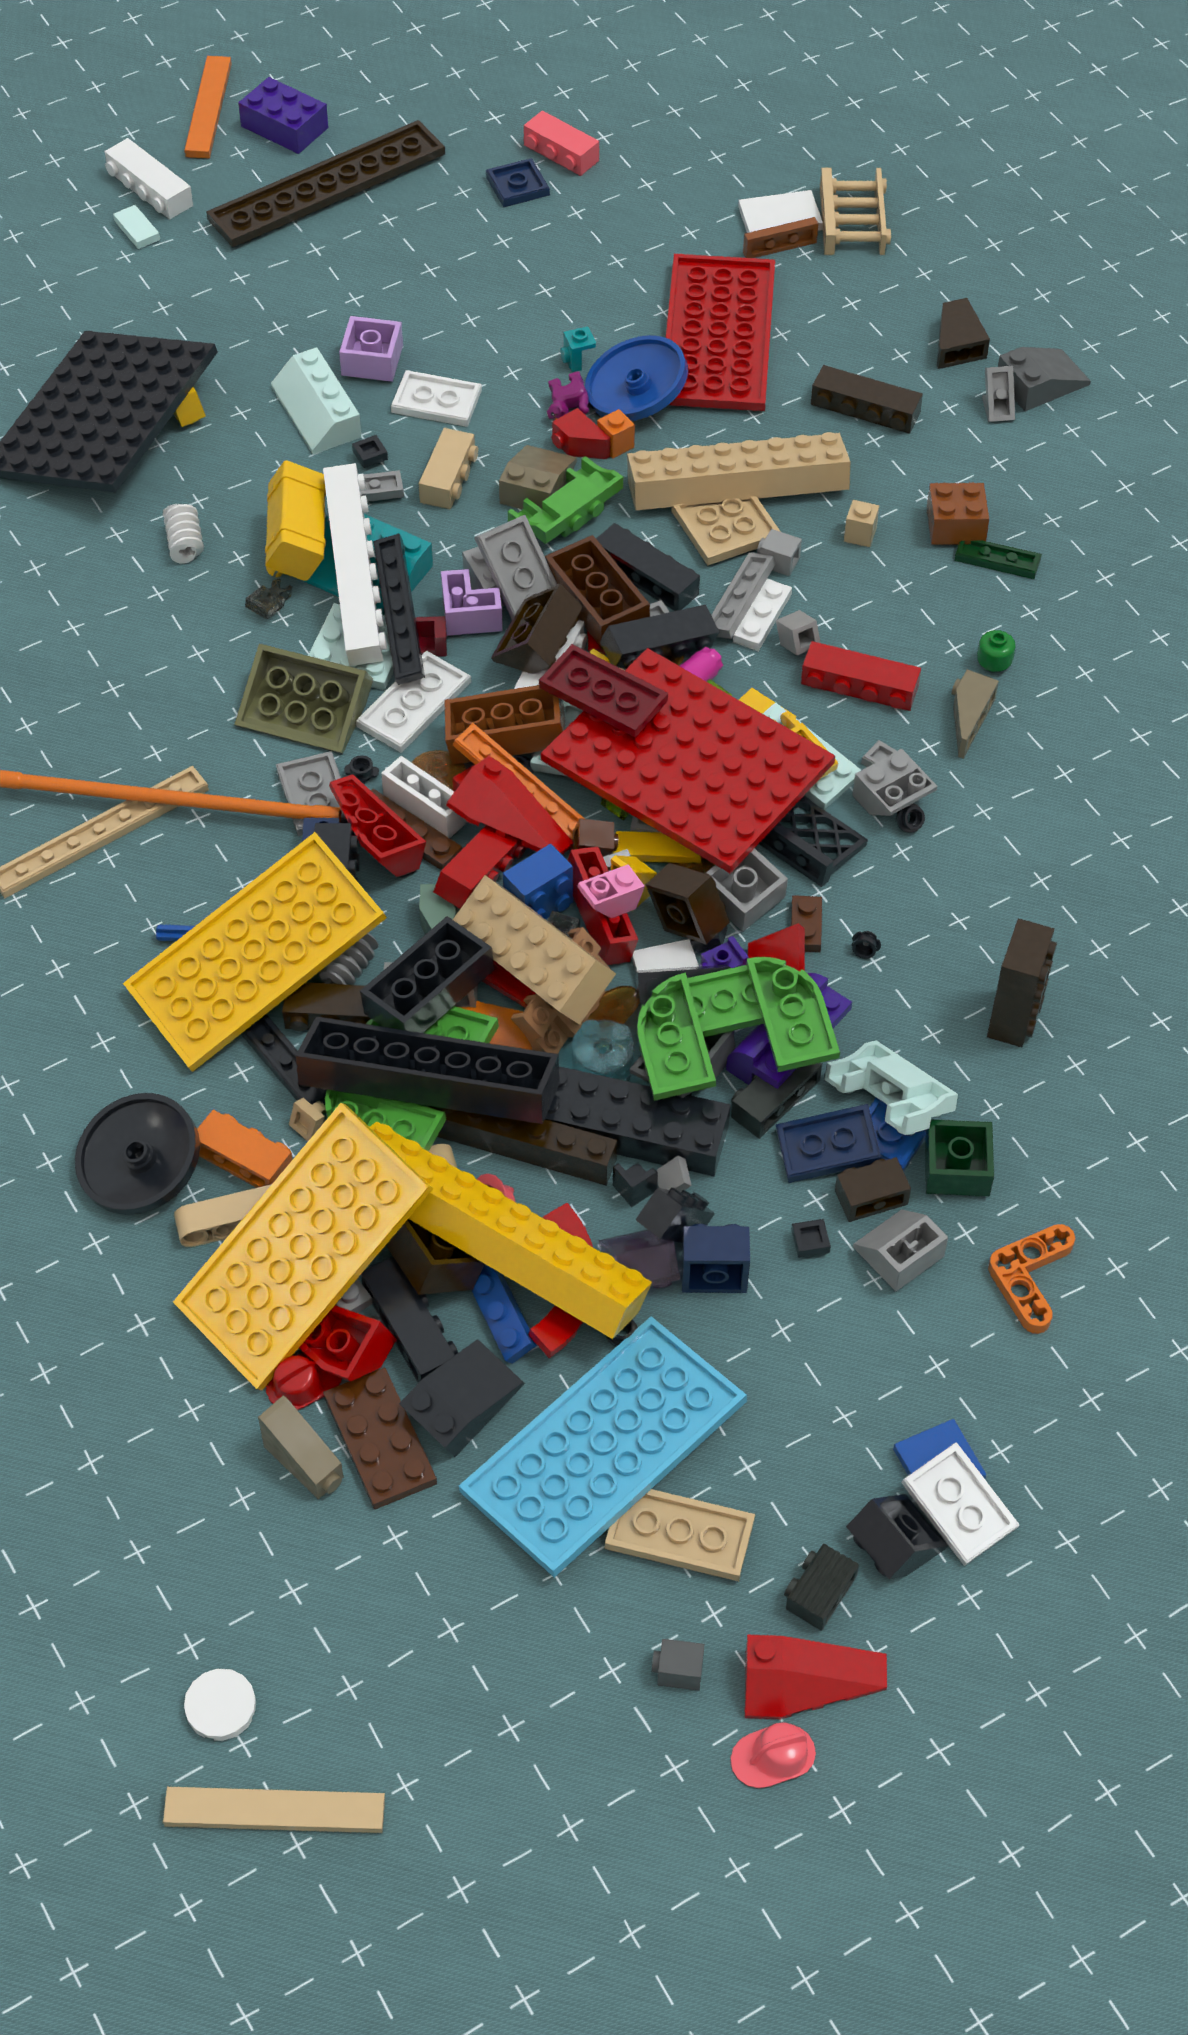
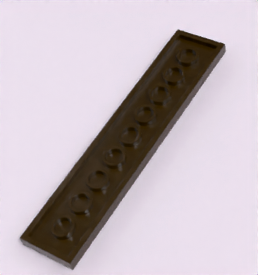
(325, 183)

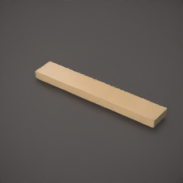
(274, 1809)

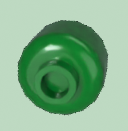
(996, 650)

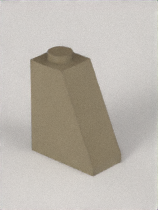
(300, 1448)

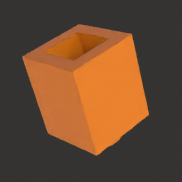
(620, 430)

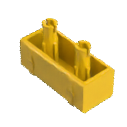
(295, 521)

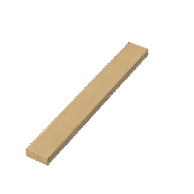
(92, 835)

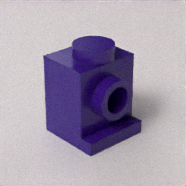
(725, 954)

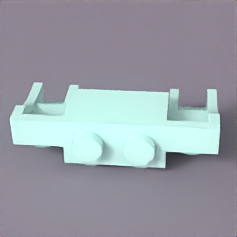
(907, 1090)

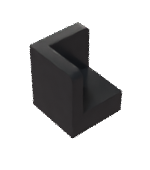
(634, 1183)

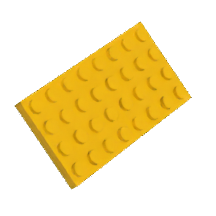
(254, 951)
(302, 1245)

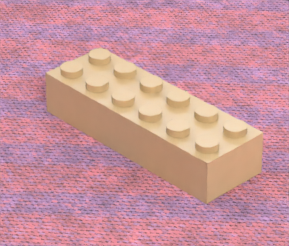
(535, 950)

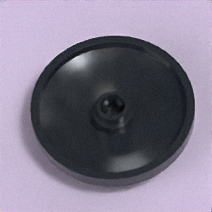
(137, 1153)

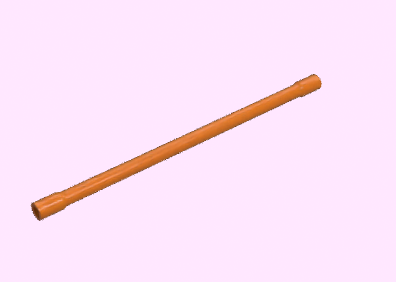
(18, 780)

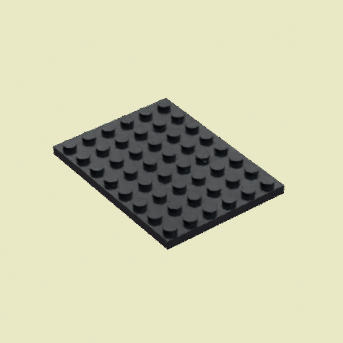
(101, 410)

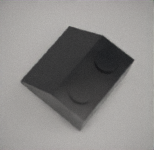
(895, 1535)

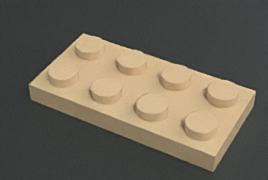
(684, 1534)

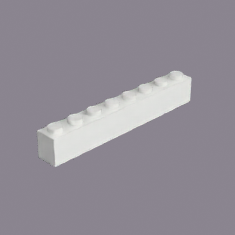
(353, 564)

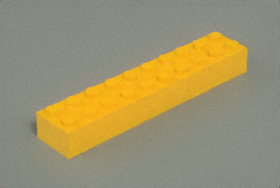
(521, 1242)

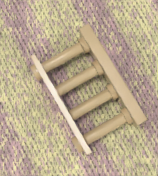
(833, 219)

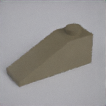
(972, 703)

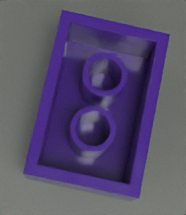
(283, 115)

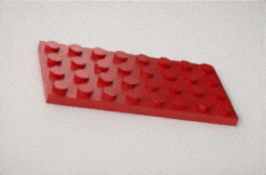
(723, 327)

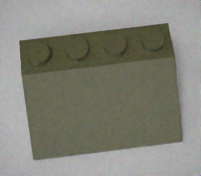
(303, 698)

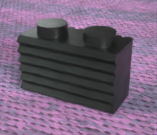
(821, 1586)

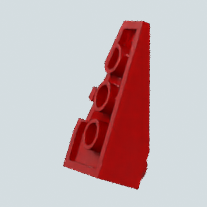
(501, 801)
(378, 827)
(348, 1344)
(801, 1674)

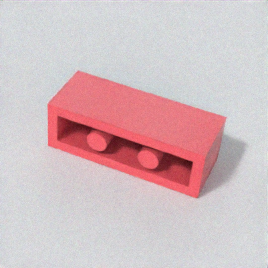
(561, 143)

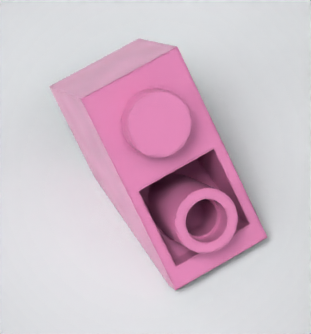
(613, 891)

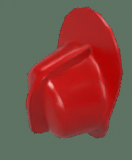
(300, 1381)

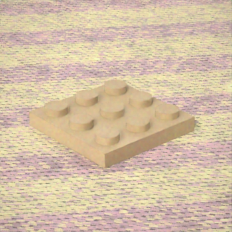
(724, 527)

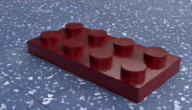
(603, 690)

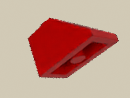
(580, 436)

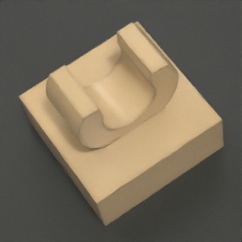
(307, 1118)

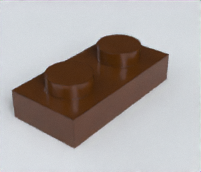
(808, 913)

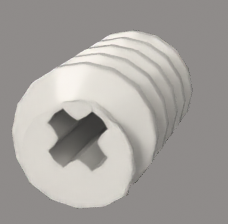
(183, 532)

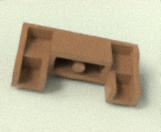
(545, 1025)

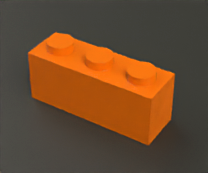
(242, 1150)

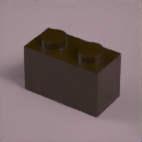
(872, 1189)

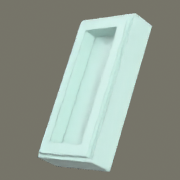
(136, 226)

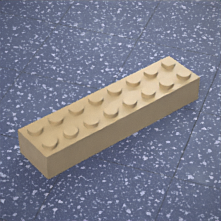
(738, 471)

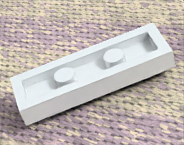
(762, 615)

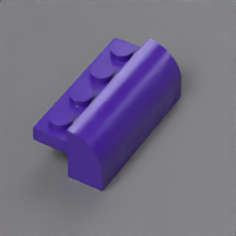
(754, 1053)

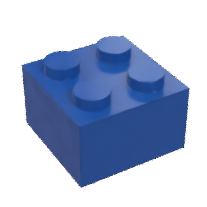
(542, 881)

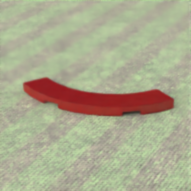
(559, 1326)

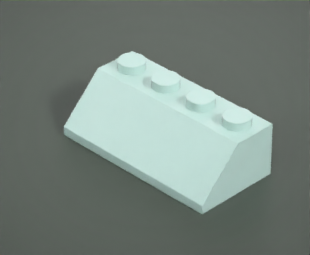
(316, 402)

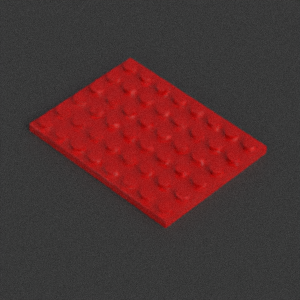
(699, 769)

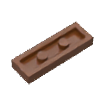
(780, 238)

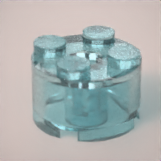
(603, 1049)

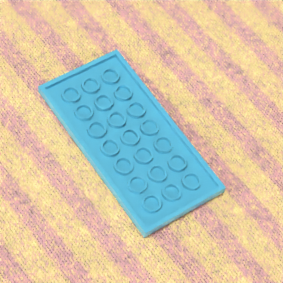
(602, 1445)

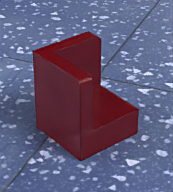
(432, 635)

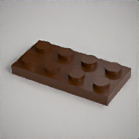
(380, 1438)

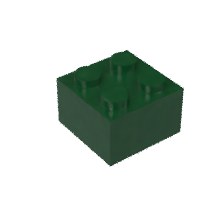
(959, 1158)

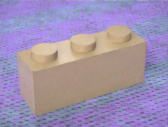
(447, 468)

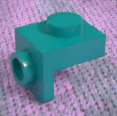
(574, 343)

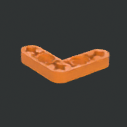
(1019, 1273)

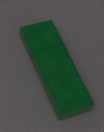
(999, 558)

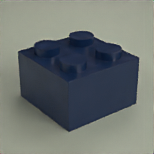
(715, 1259)

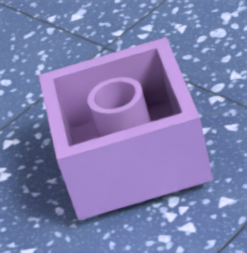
(371, 348)

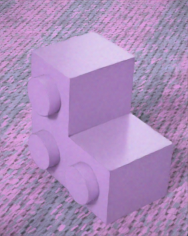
(468, 609)

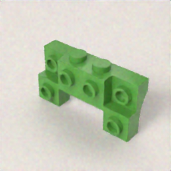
(573, 503)

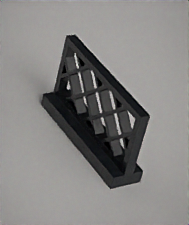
(807, 857)

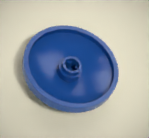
(637, 377)

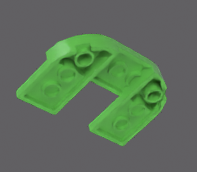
(727, 1000)
(410, 1119)

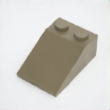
(533, 475)

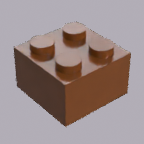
(957, 512)

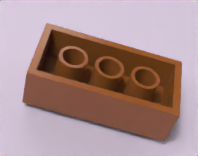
(515, 719)

